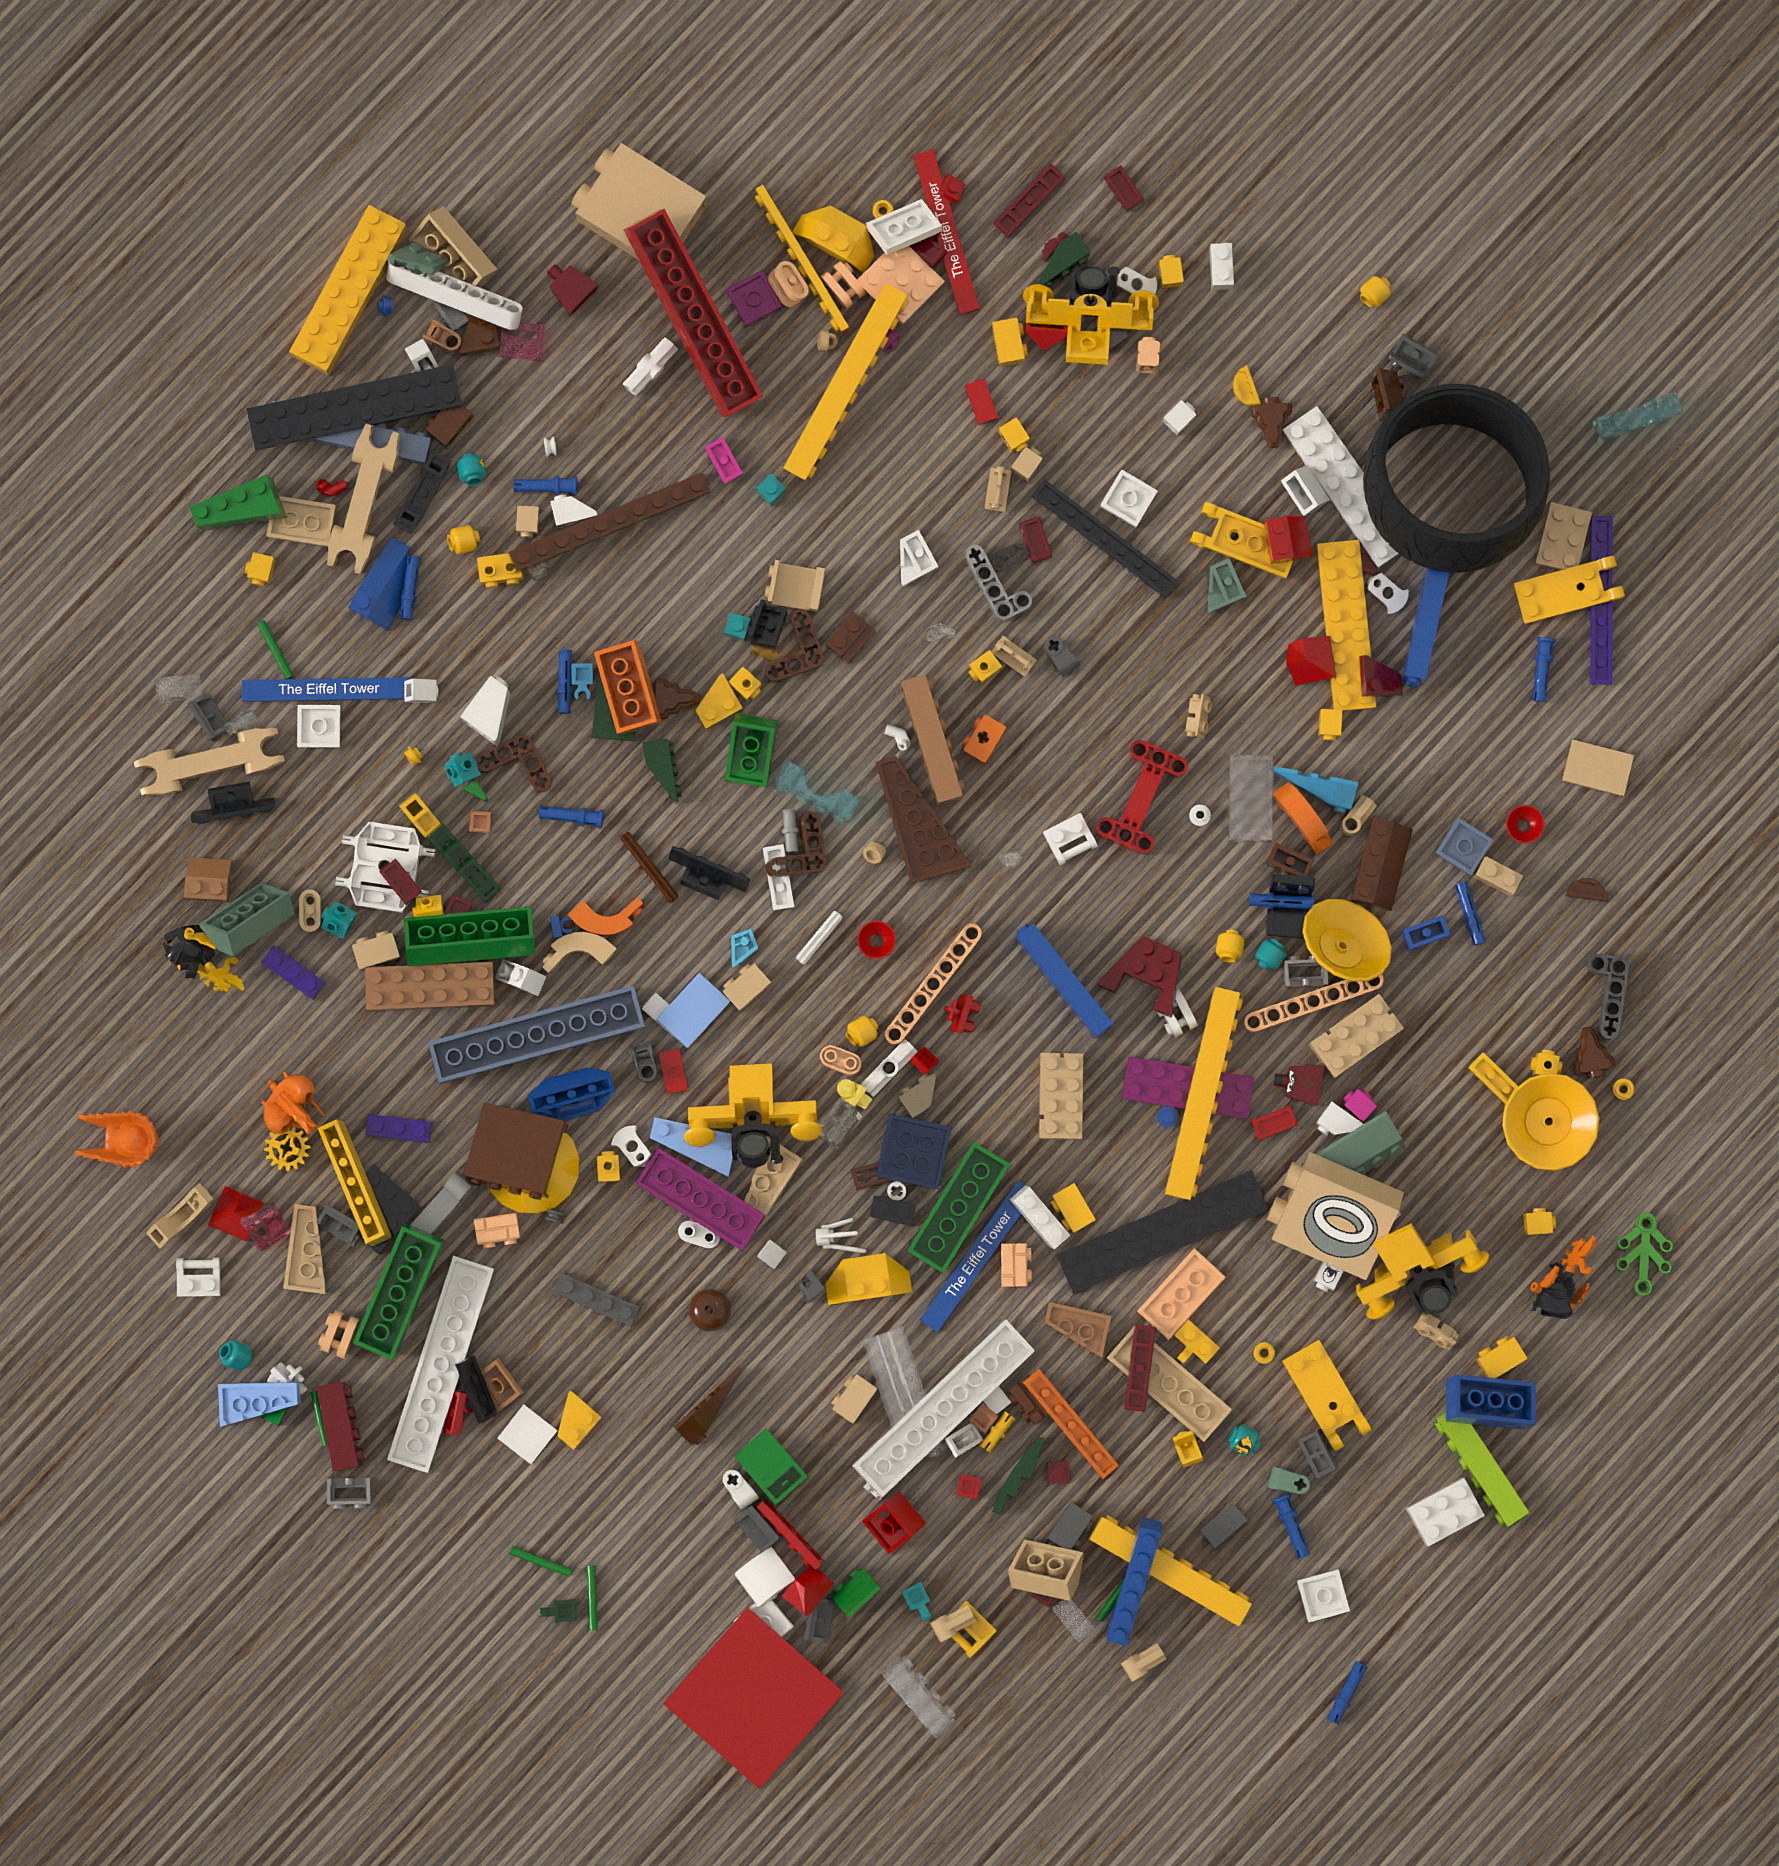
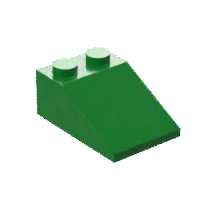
(751, 750)
(855, 1591)

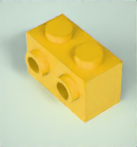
(497, 570)

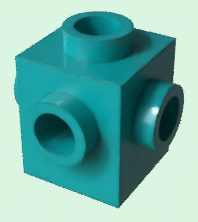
(461, 768)
(338, 919)

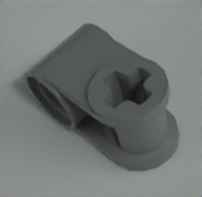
(1063, 659)
(644, 1060)

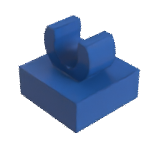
(557, 926)

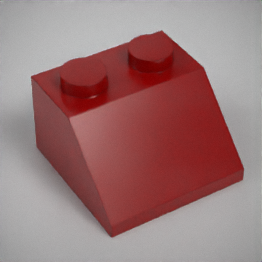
(1287, 539)
(894, 1522)

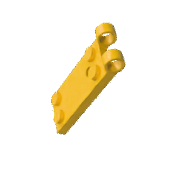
(1249, 547)
(1558, 592)
(1320, 1385)

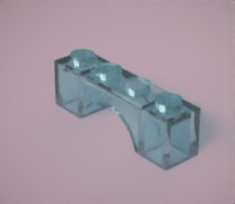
(1629, 420)
(841, 804)

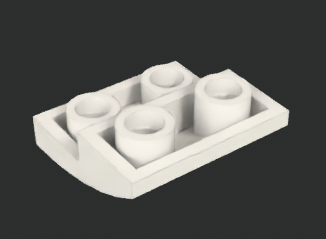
(765, 1577)

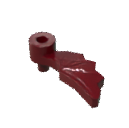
(1052, 244)

